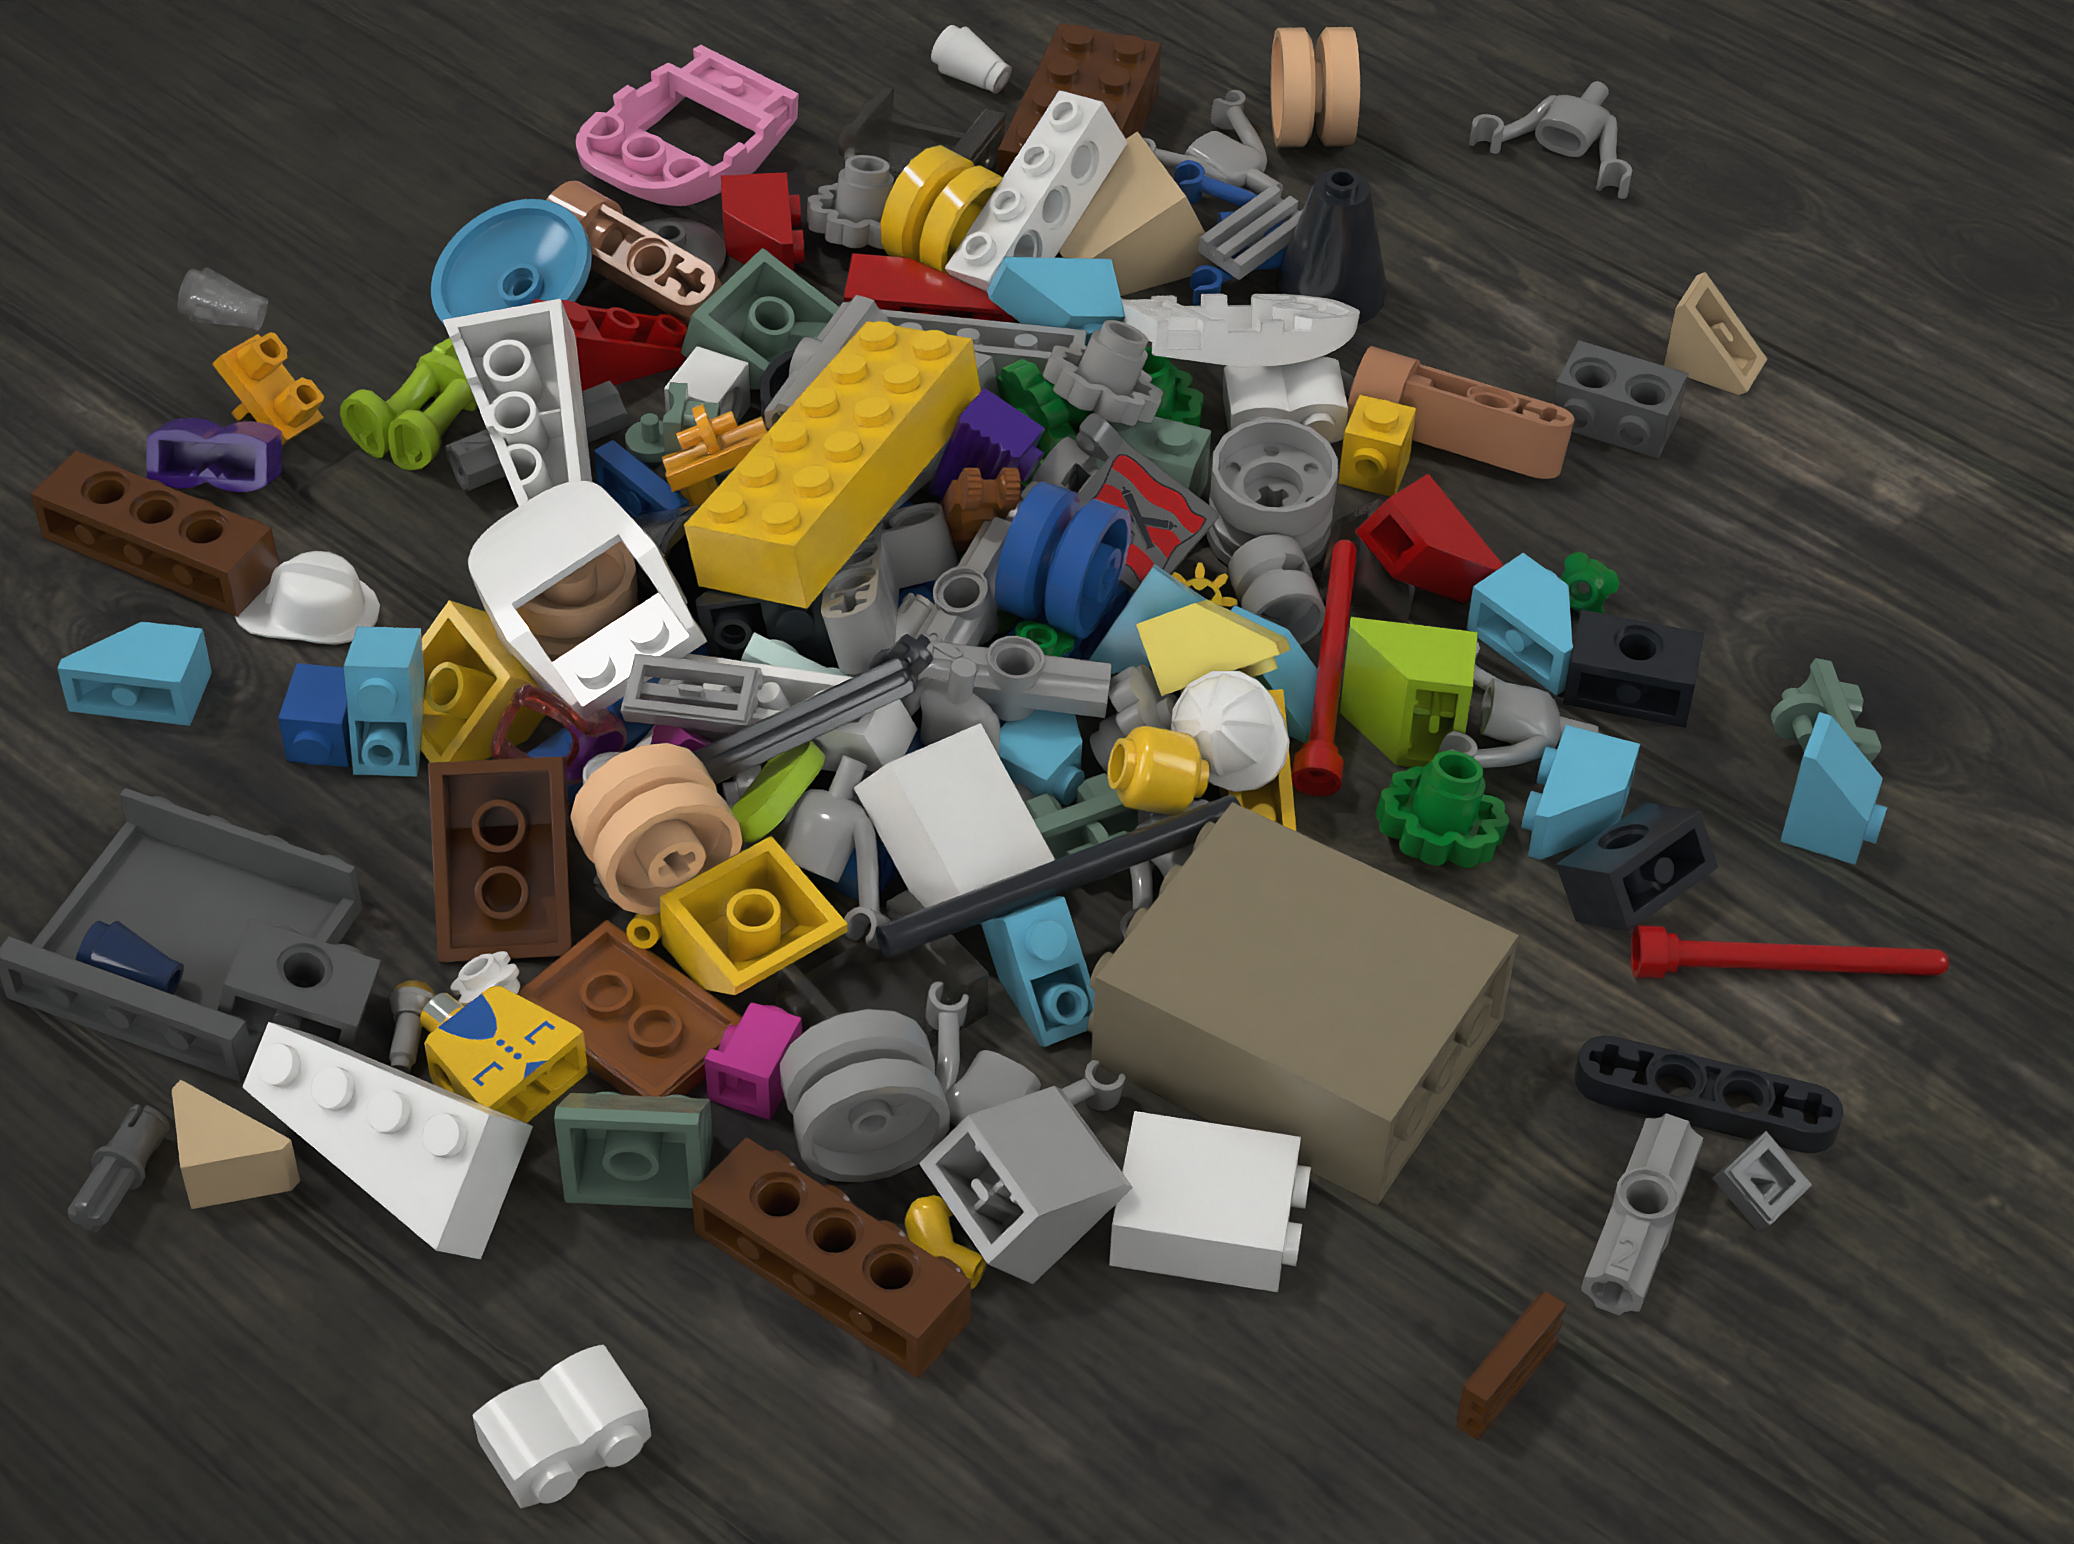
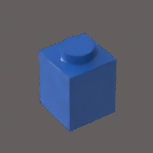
(316, 717)

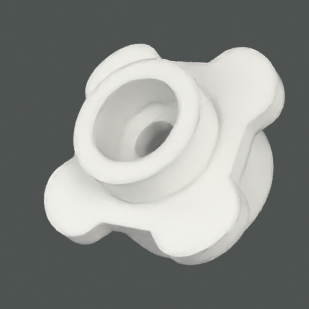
(485, 972)

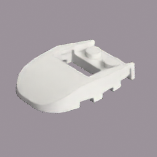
(1266, 333)
(547, 543)

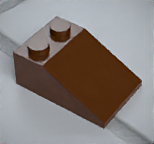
(501, 857)

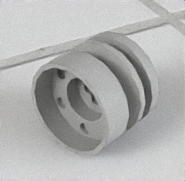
(1273, 481)

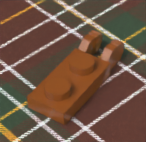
(976, 500)

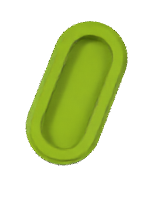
(777, 790)

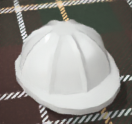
(1235, 729)

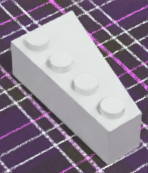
(527, 391)
(404, 1141)

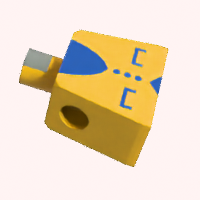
(502, 1051)

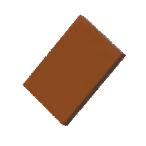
(637, 1013)

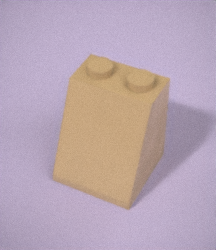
(1139, 223)

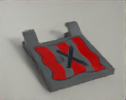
(1163, 512)

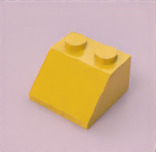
(469, 687)
(746, 919)

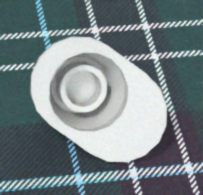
(312, 601)

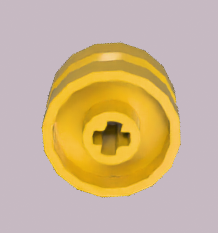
(934, 206)

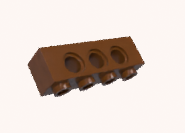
(156, 532)
(905, 1324)

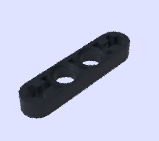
(1709, 1084)

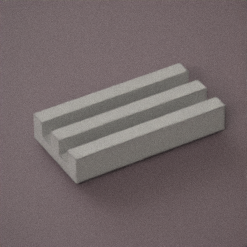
(1247, 228)
(690, 716)

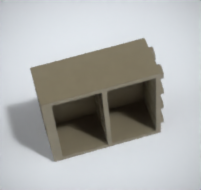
(1301, 998)

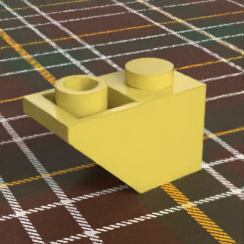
(1206, 639)

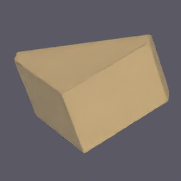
(1712, 341)
(227, 1152)

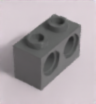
(1620, 398)

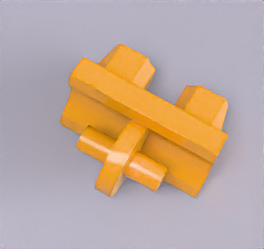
(267, 388)
(709, 450)

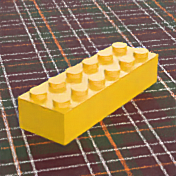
(833, 464)

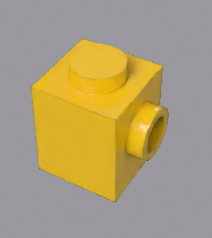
(1381, 434)

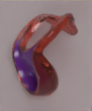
(590, 737)

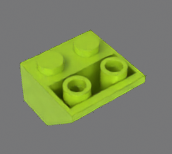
(1407, 686)

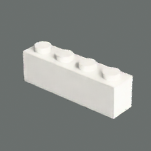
(869, 739)

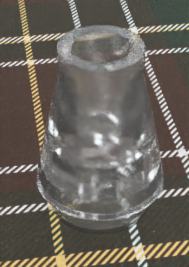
(217, 300)

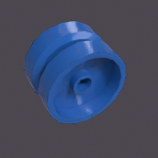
(1062, 559)

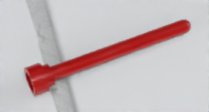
(1318, 765)
(1659, 952)

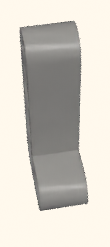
(863, 596)

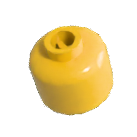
(1157, 770)

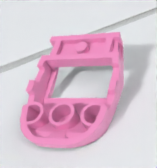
(642, 164)

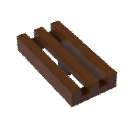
(1510, 1365)

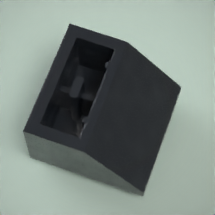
(732, 619)

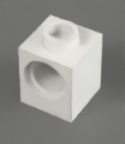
(715, 380)

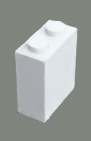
(952, 818)
(1209, 1202)

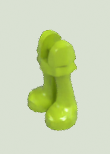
(399, 423)

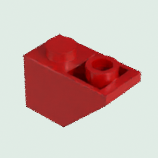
(760, 216)
(1428, 542)

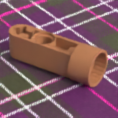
(632, 253)
(1468, 414)

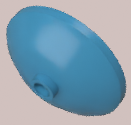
(512, 258)

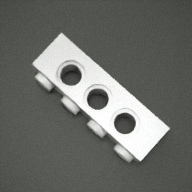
(1042, 189)

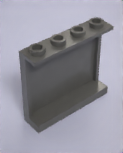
(188, 892)

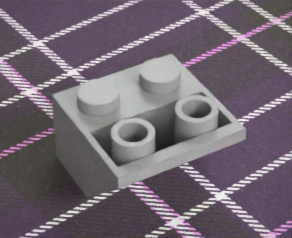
(1025, 1180)

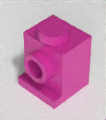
(748, 1060)

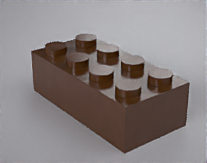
(1094, 65)

